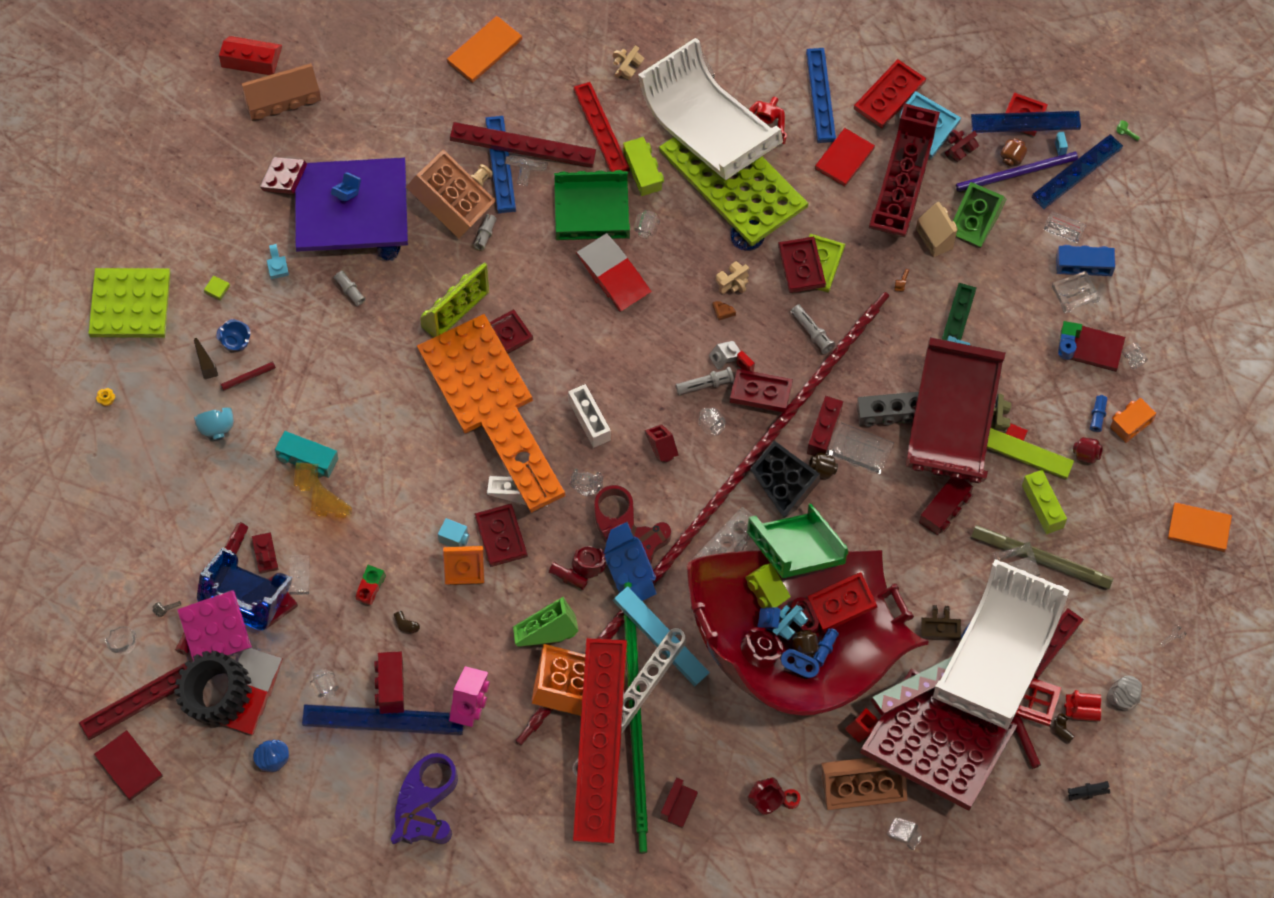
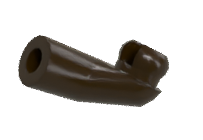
(406, 625)
(1060, 728)

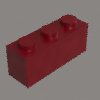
(825, 425)
(946, 505)
(389, 682)

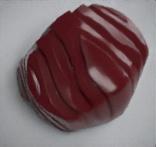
(589, 561)
(766, 795)

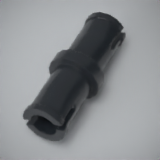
(1088, 790)

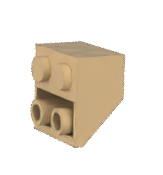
(937, 230)

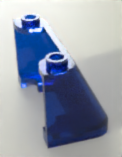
(255, 595)

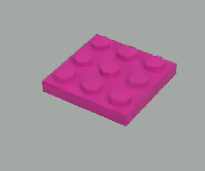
(215, 625)

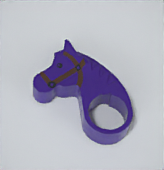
(413, 809)

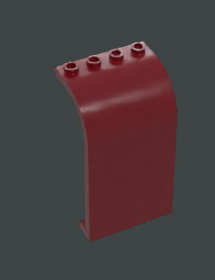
(954, 410)

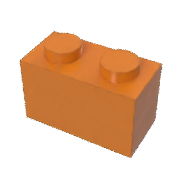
(1133, 419)

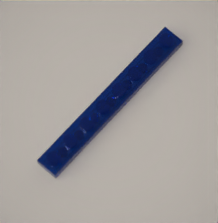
(372, 720)

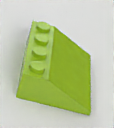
(456, 302)

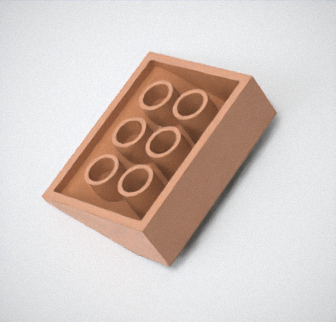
(450, 193)

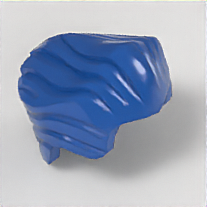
(234, 335)
(271, 755)

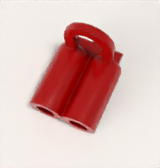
(1083, 706)

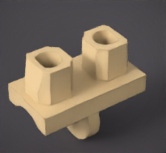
(624, 69)
(735, 281)

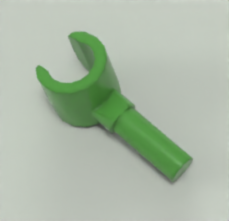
(1122, 129)

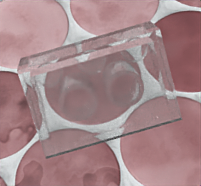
(860, 448)

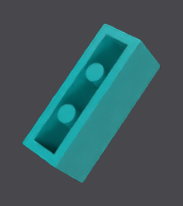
(295, 449)

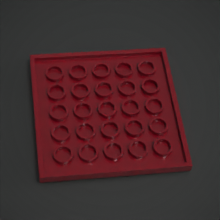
(938, 747)

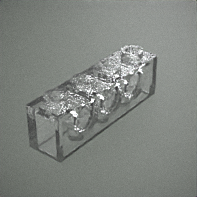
(728, 535)

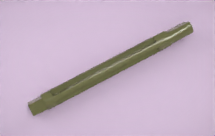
(1043, 557)

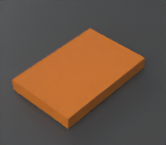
(1199, 527)

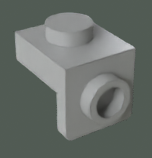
(724, 353)

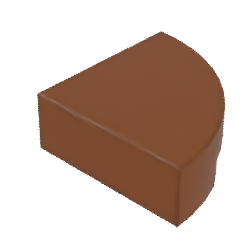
(723, 310)

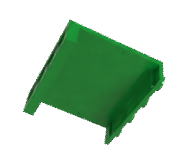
(591, 205)

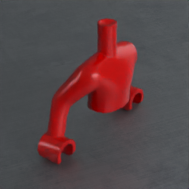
(769, 112)

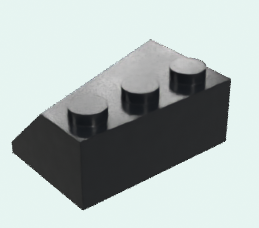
(784, 478)

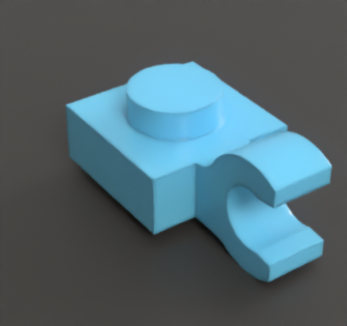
(277, 265)

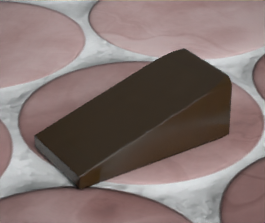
(207, 366)

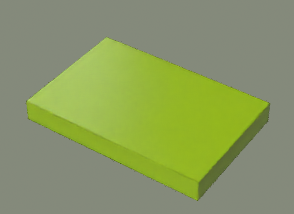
(830, 256)

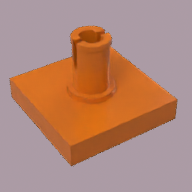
(463, 565)

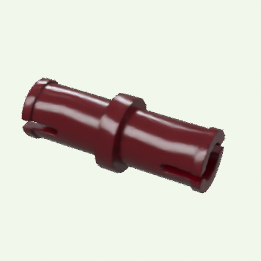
(568, 575)

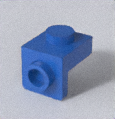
(348, 188)
(769, 618)

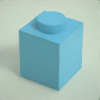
(453, 534)

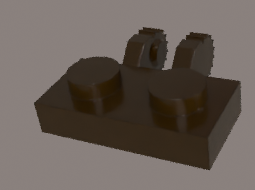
(940, 628)

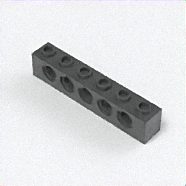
(886, 404)

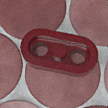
(809, 612)

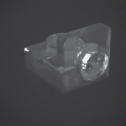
(905, 832)

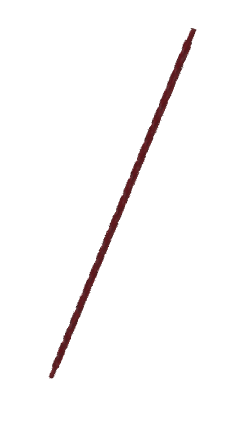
(731, 483)

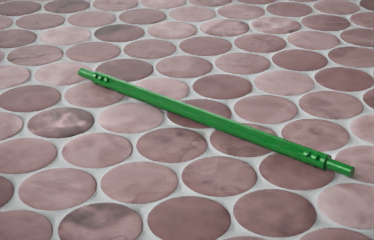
(636, 737)

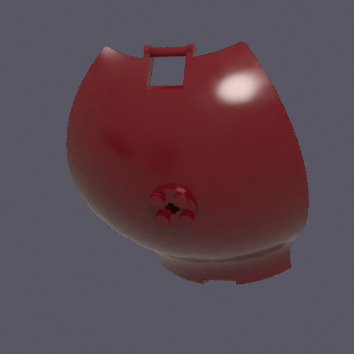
(752, 655)

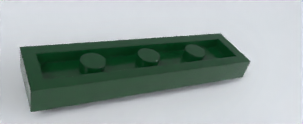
(959, 311)

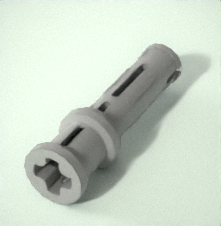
(817, 335)
(714, 379)

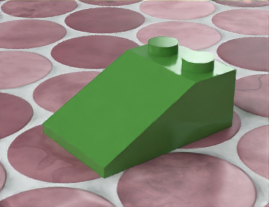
(978, 213)
(547, 626)

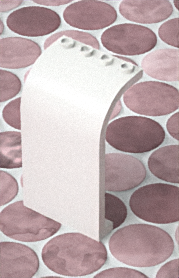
(703, 114)
(1002, 645)

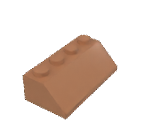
(281, 92)
(861, 784)

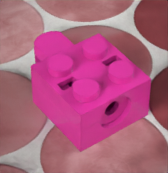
(469, 696)

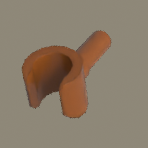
(900, 284)

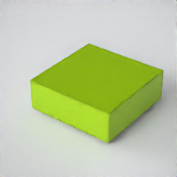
(216, 287)

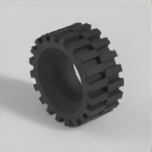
(194, 681)

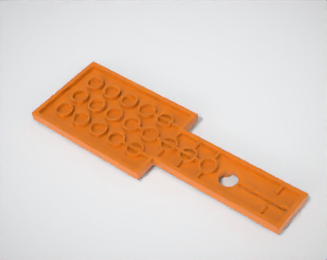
(486, 392)

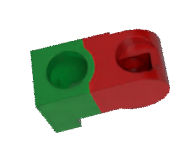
(370, 584)

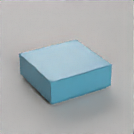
(1061, 143)

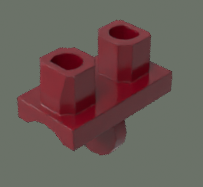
(956, 150)

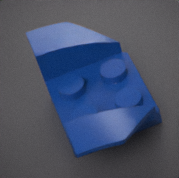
(629, 562)

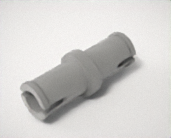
(485, 232)
(349, 288)

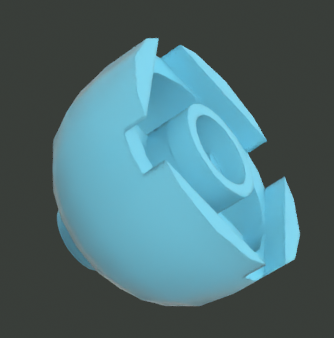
(215, 423)

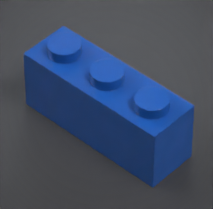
(1093, 260)

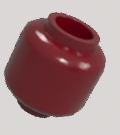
(1088, 450)

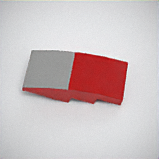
(613, 272)
(263, 673)

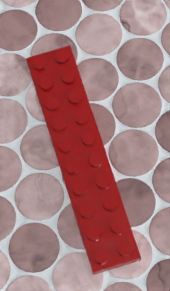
(600, 741)

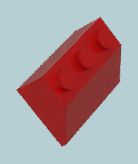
(249, 55)

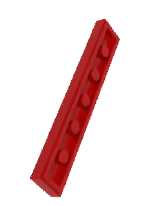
(600, 127)

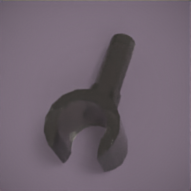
(161, 610)

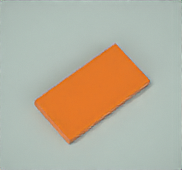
(484, 49)

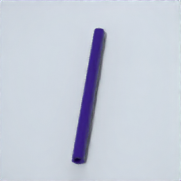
(1018, 171)

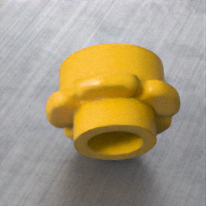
(105, 401)

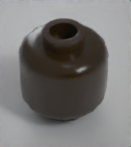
(823, 464)
(806, 642)

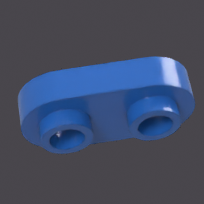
(800, 663)

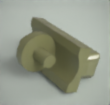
(1001, 406)

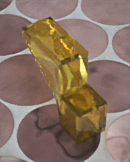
(322, 499)

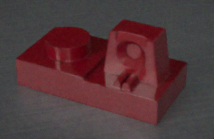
(265, 553)

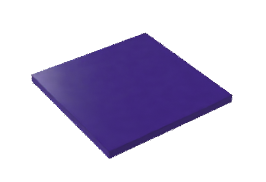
(366, 221)

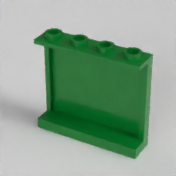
(798, 543)

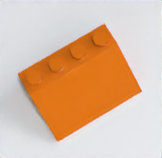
(559, 680)

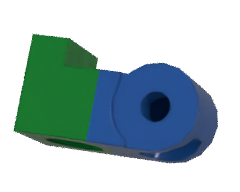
(1067, 339)

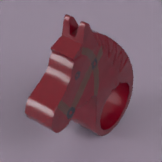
(651, 538)

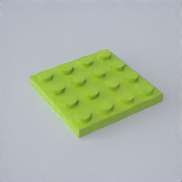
(130, 302)

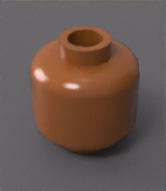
(1013, 152)

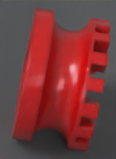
(791, 792)

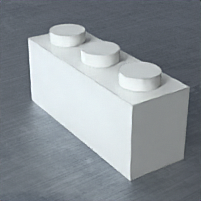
(589, 416)

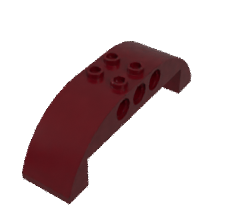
(905, 171)

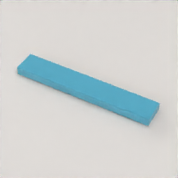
(656, 632)

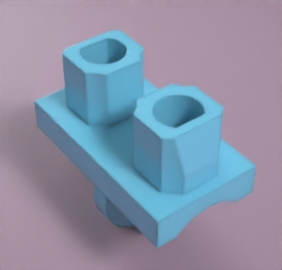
(794, 615)

